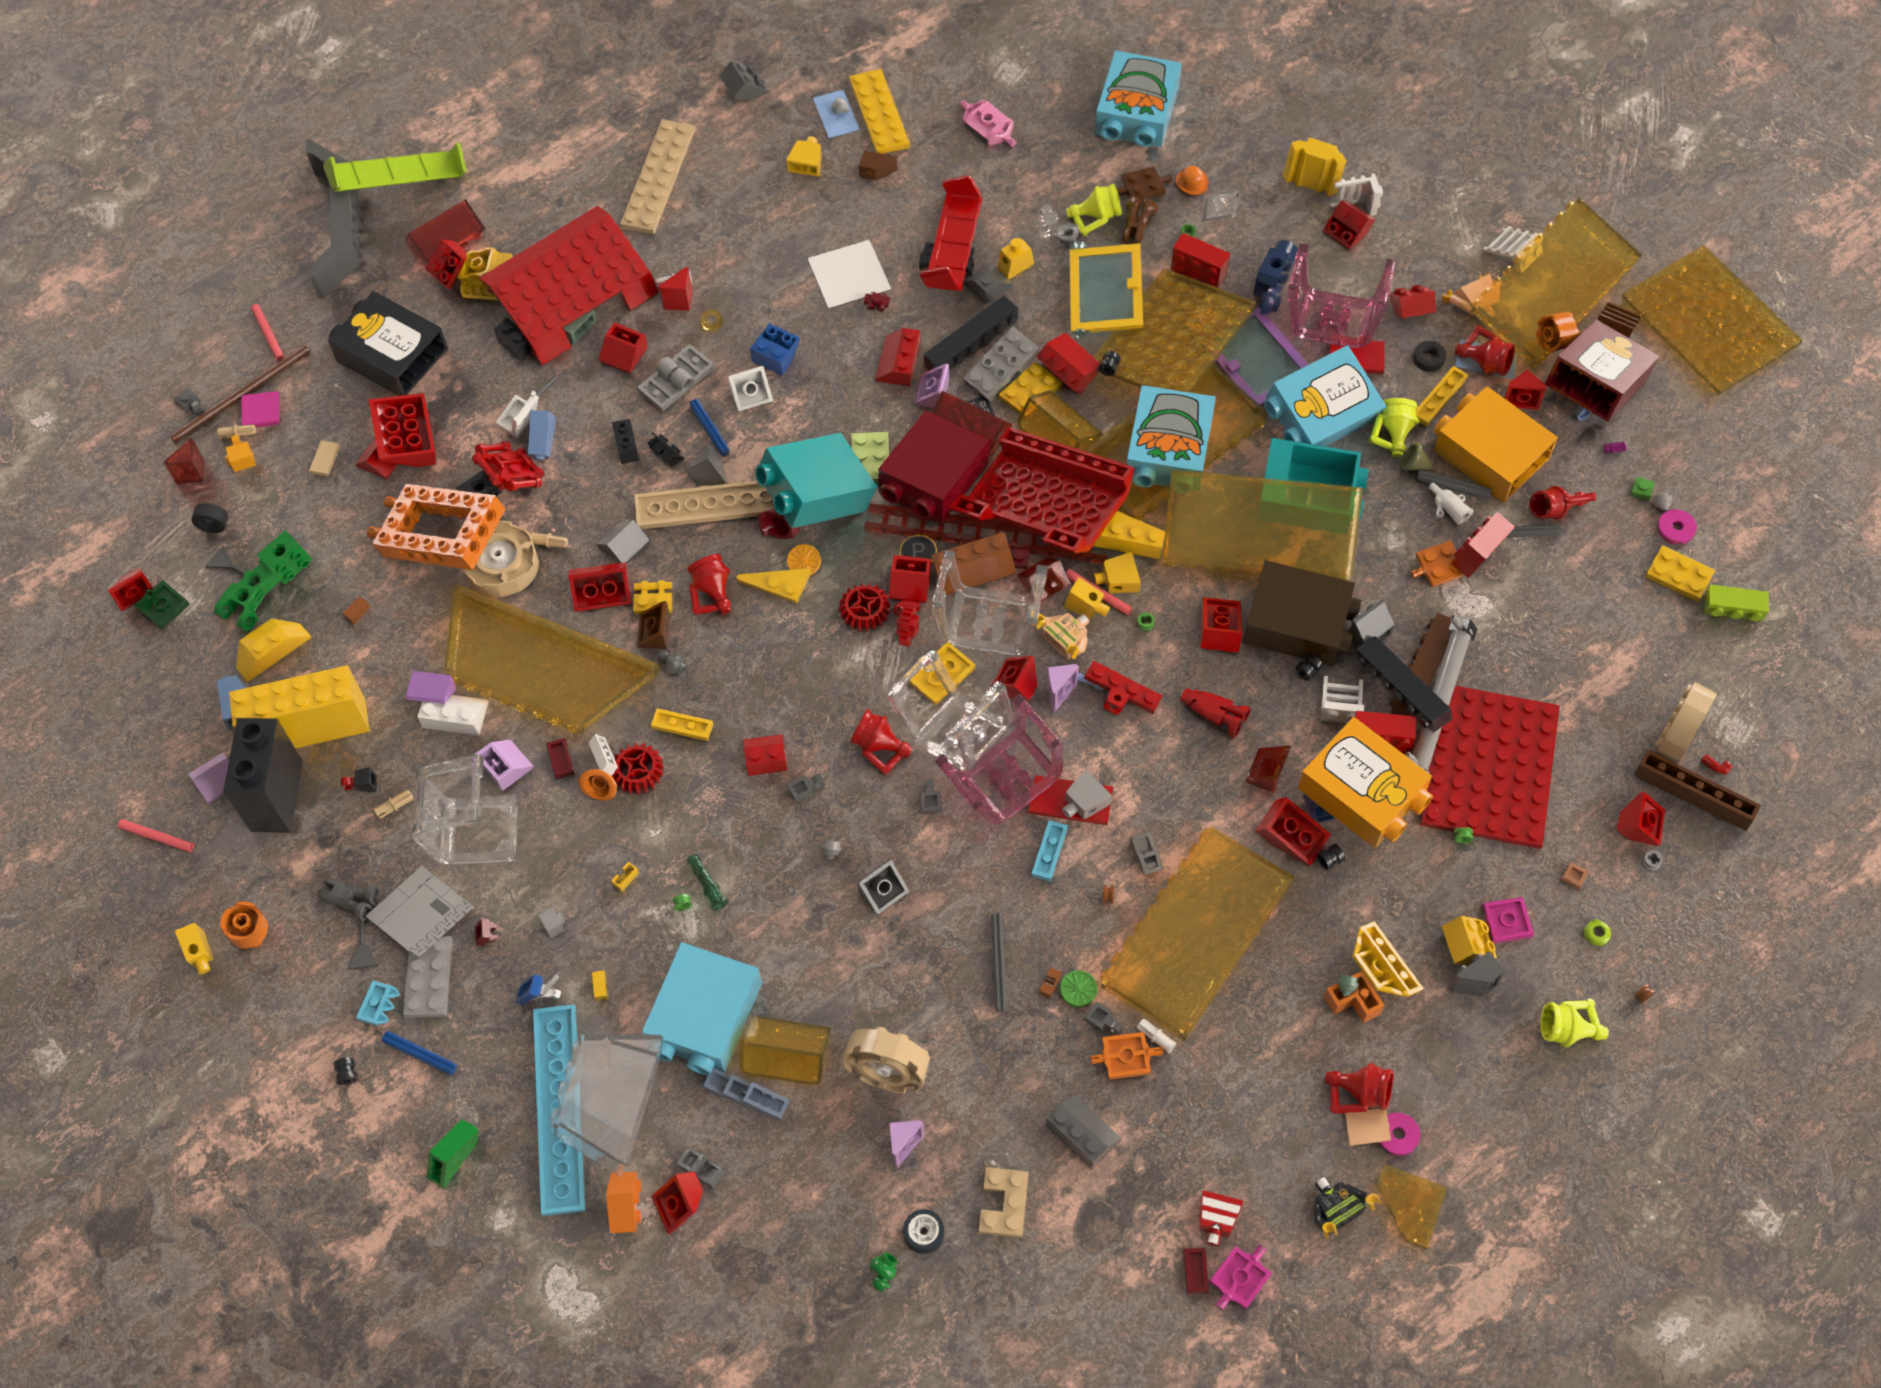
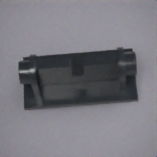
(670, 454)

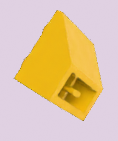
(1467, 939)

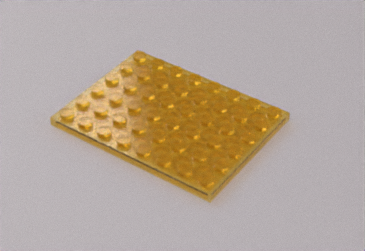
(1711, 319)
(1181, 333)

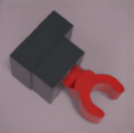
(364, 780)

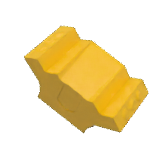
(1314, 165)
(475, 266)

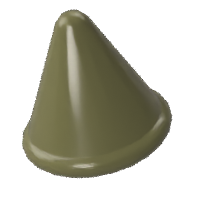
(1415, 458)

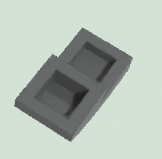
(1146, 853)
(705, 1169)

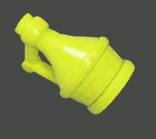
(1101, 204)
(1399, 420)
(1566, 1026)

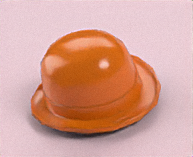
(1192, 180)
(597, 784)

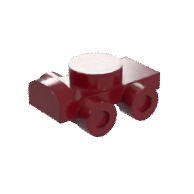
(876, 299)

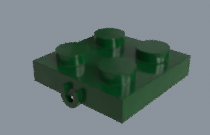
(161, 604)

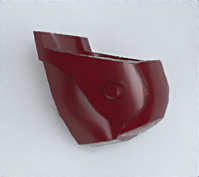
(776, 525)

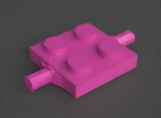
(1240, 1277)

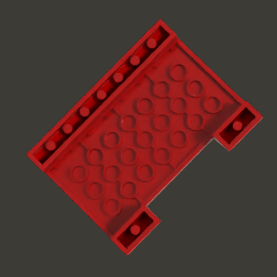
(568, 278)
(1049, 490)

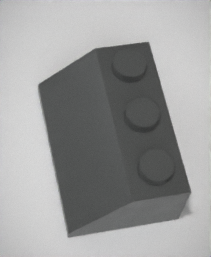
(1082, 1131)

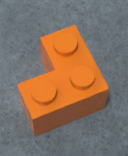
(1363, 999)
(622, 1202)

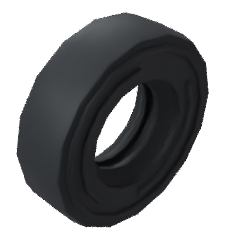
(1429, 346)

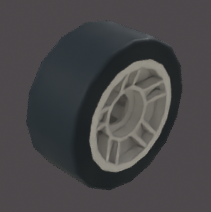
(923, 1243)

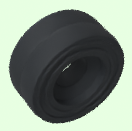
(209, 517)

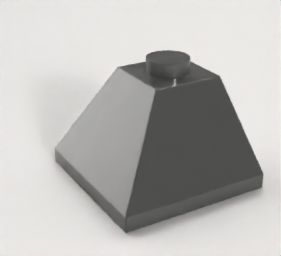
(987, 283)

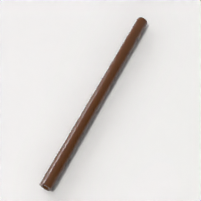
(237, 395)

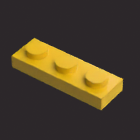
(682, 724)

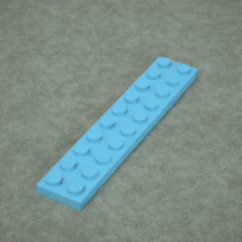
(559, 1163)

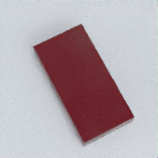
(560, 758)
(1196, 1271)

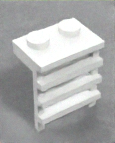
(1368, 192)
(1511, 243)
(517, 414)
(1340, 711)

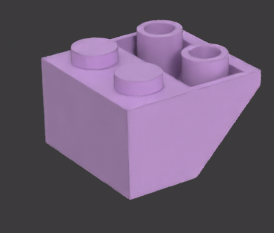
(504, 763)

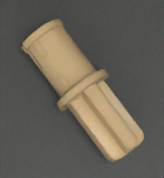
(227, 432)
(549, 540)
(393, 804)

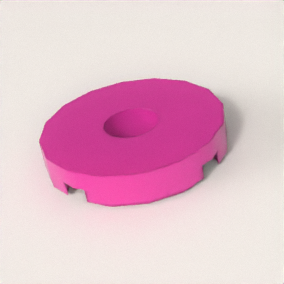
(1680, 518)
(1411, 1133)

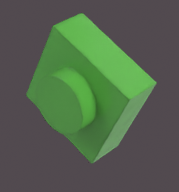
(1642, 488)

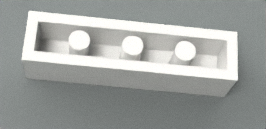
(602, 754)

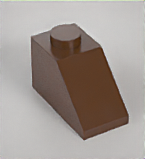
(877, 165)

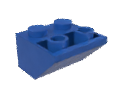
(774, 349)

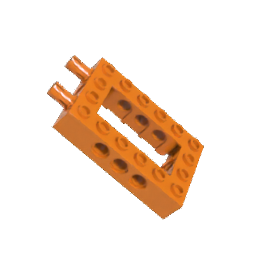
(398, 542)

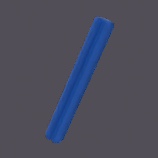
(709, 427)
(419, 1053)

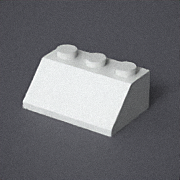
(457, 715)

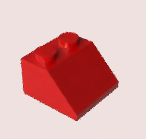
(765, 755)

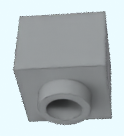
(552, 922)

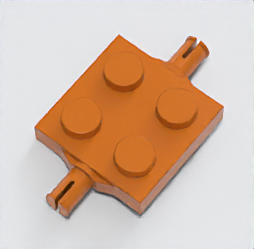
(1436, 564)
(1126, 1055)

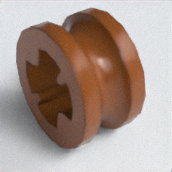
(1108, 894)
(1644, 993)

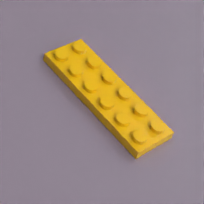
(879, 111)

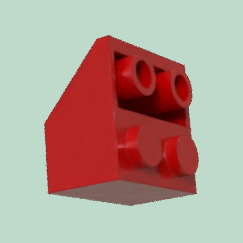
(1348, 224)
(446, 262)
(1413, 301)
(622, 348)
(910, 578)

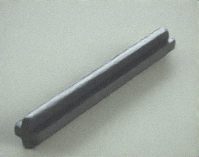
(998, 962)

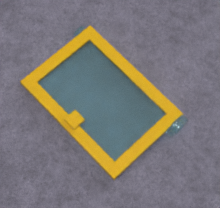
(1105, 288)

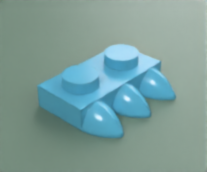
(376, 1003)

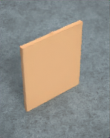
(1368, 1127)

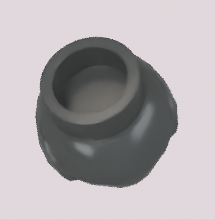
(674, 663)

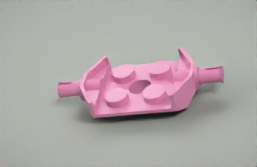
(995, 130)

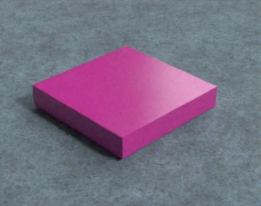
(261, 409)
(1507, 920)

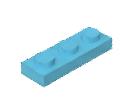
(1049, 851)

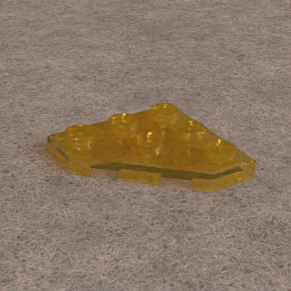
(1412, 1203)

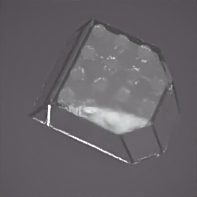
(606, 1095)

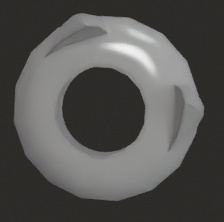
(1069, 227)

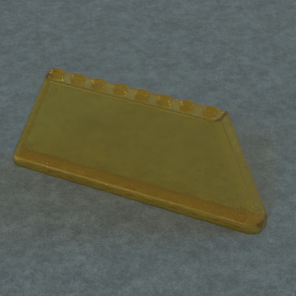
(538, 662)

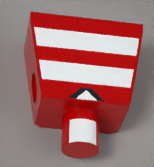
(1218, 1216)

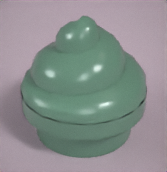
(1347, 984)

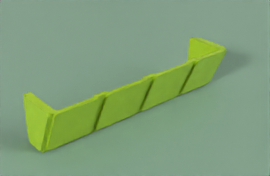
(395, 170)

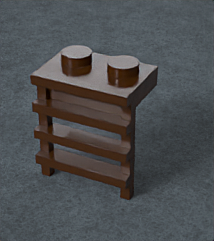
(1619, 319)

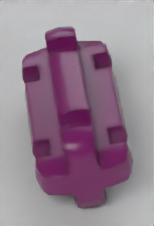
(1614, 447)

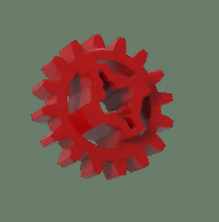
(907, 625)

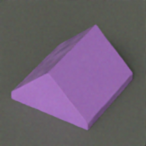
(430, 687)

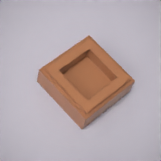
(1574, 876)

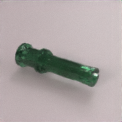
(711, 889)

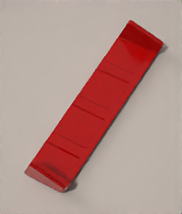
(954, 235)

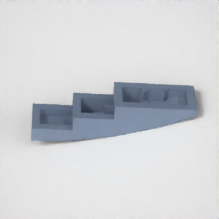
(746, 1094)

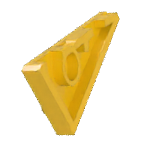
(784, 584)

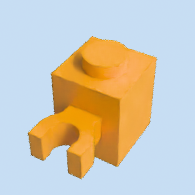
(239, 455)

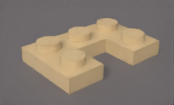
(1011, 1220)

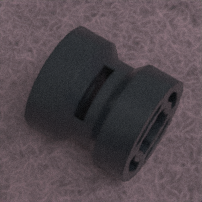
(1109, 363)
(1309, 667)
(1331, 856)
(345, 1071)

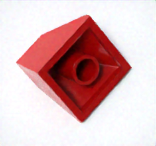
(130, 589)
(1018, 676)
(1642, 820)
(678, 1200)

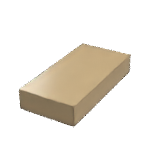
(324, 458)

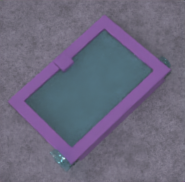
(1259, 357)

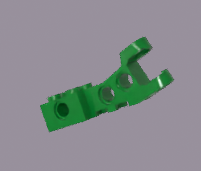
(277, 563)

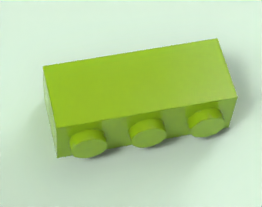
(1736, 602)

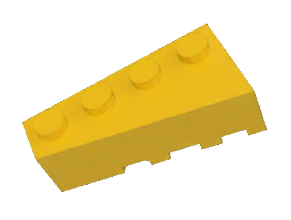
(1131, 535)

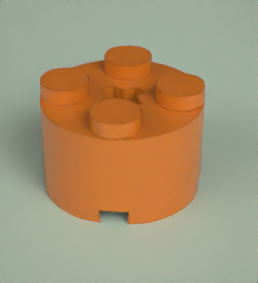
(1556, 331)
(244, 925)

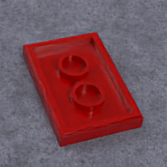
(1370, 356)

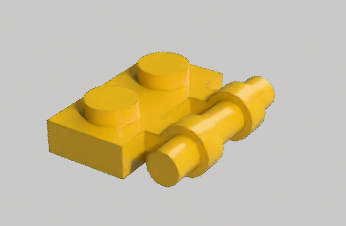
(645, 601)

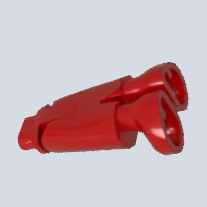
(1217, 709)

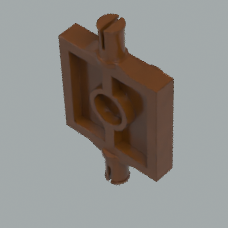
(1144, 183)

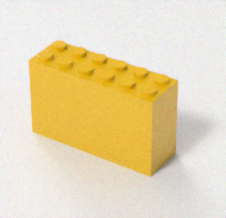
(308, 706)

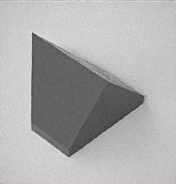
(707, 468)

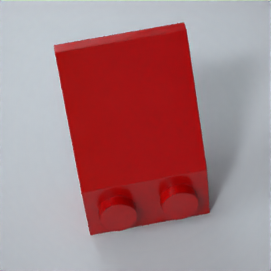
(1221, 624)
(1293, 831)

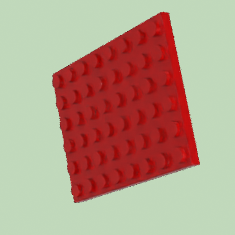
(1493, 767)

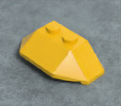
(268, 645)
(1382, 963)

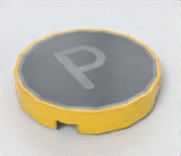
(918, 546)

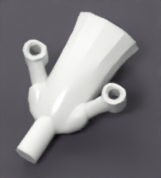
(1452, 504)

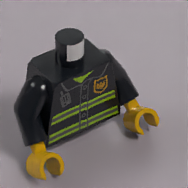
(1339, 1205)

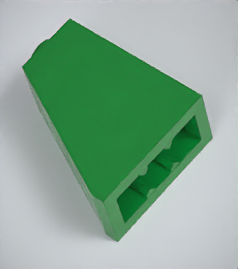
(451, 1152)

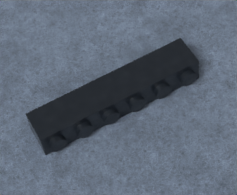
(972, 334)
(1404, 684)

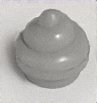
(840, 106)
(1662, 501)
(831, 849)

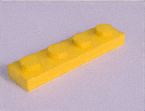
(1440, 395)

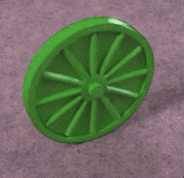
(1078, 988)

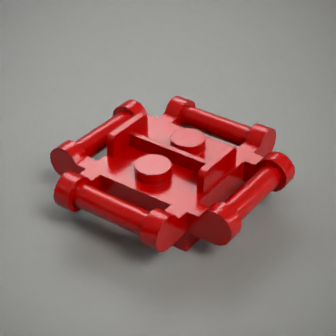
(509, 467)

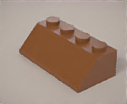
(979, 561)

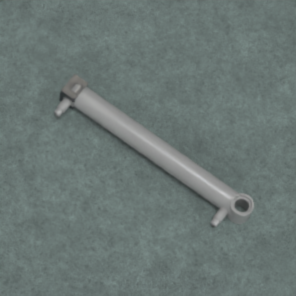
(1461, 633)

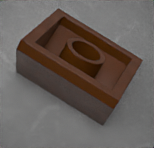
(654, 627)

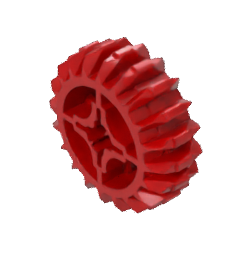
(858, 615)
(637, 758)

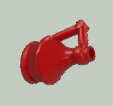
(1492, 356)
(1556, 502)
(710, 577)
(875, 735)
(1369, 1086)

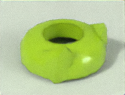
(1592, 938)

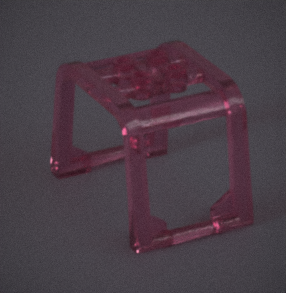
(1369, 322)
(976, 796)

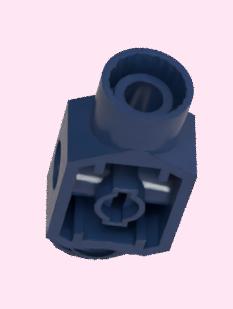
(1273, 275)

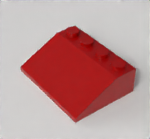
(403, 430)

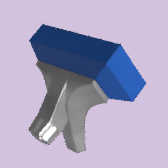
(534, 988)

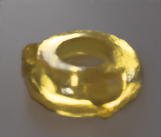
(711, 326)

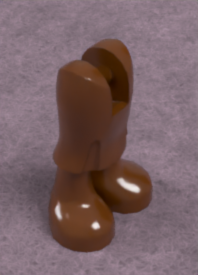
(1136, 224)

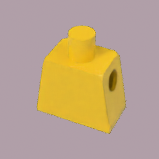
(805, 157)
(1015, 258)
(1119, 574)
(1086, 600)
(195, 947)

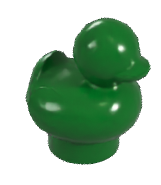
(885, 1268)

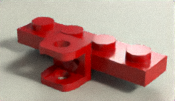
(1121, 689)

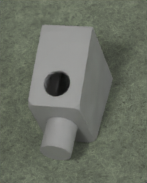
(1086, 797)

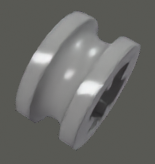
(1657, 858)

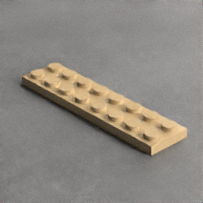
(657, 177)
(701, 504)

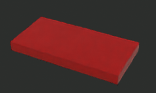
(1053, 800)

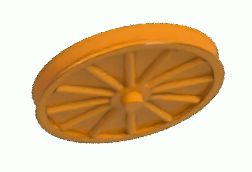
(804, 557)

